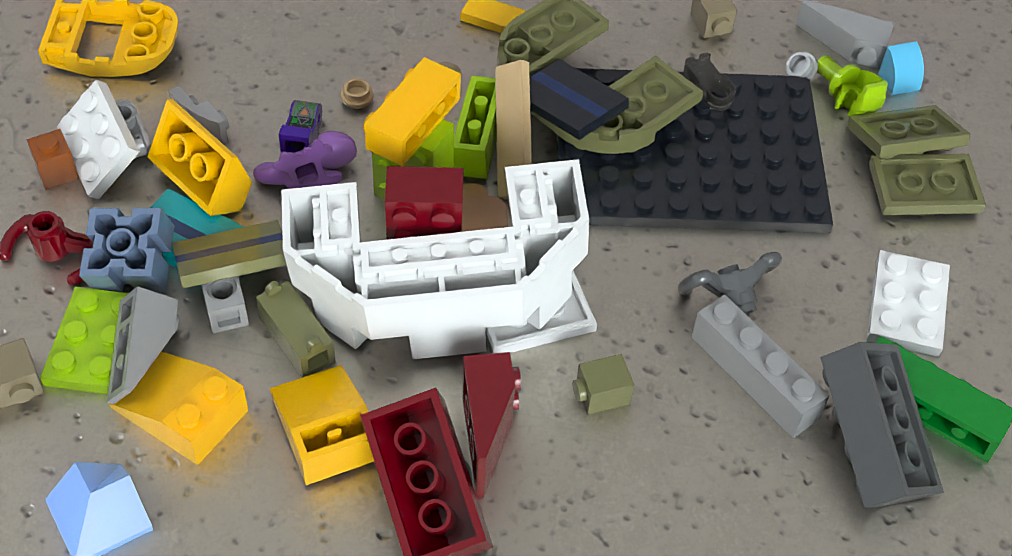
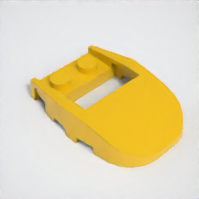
(143, 43)

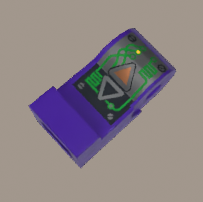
(301, 125)

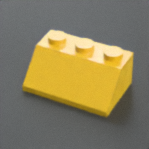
(198, 162)

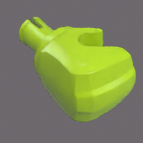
(853, 88)

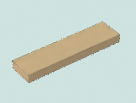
(512, 119)

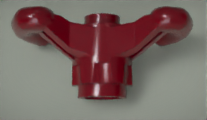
(49, 240)

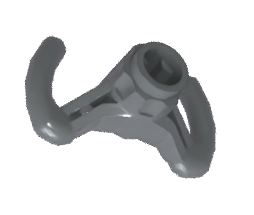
(733, 282)

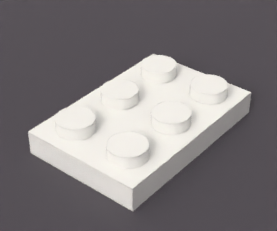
(98, 139)
(909, 302)

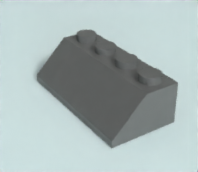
(880, 424)

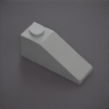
(846, 32)
(142, 331)

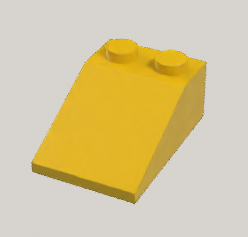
(184, 405)

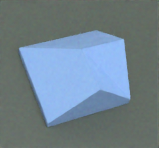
(97, 508)

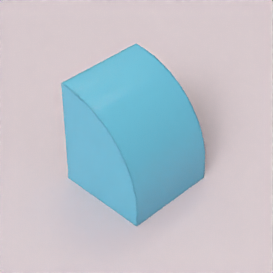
(902, 68)

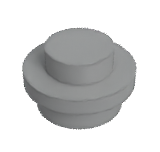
(802, 65)

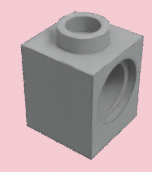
(225, 304)

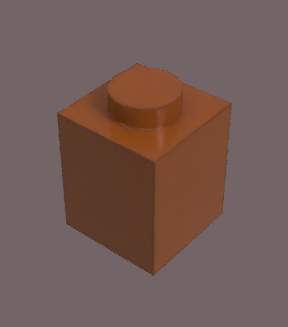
(53, 159)

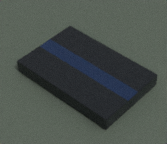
(573, 99)

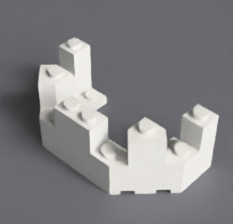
(439, 285)

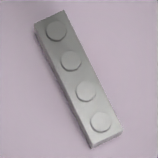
(759, 366)

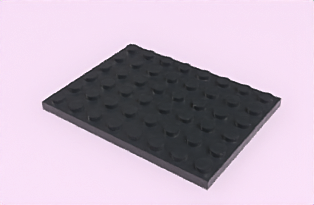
(717, 168)

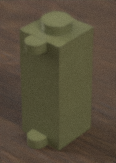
(295, 328)

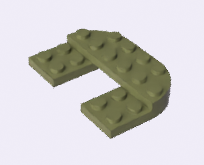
(654, 88)

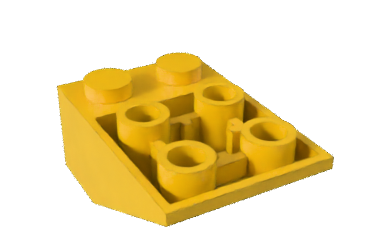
(323, 423)

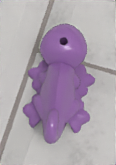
(307, 166)

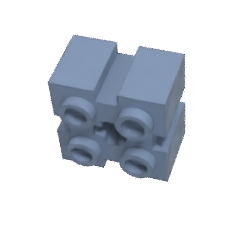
(127, 249)

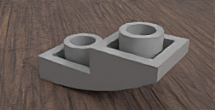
(204, 113)

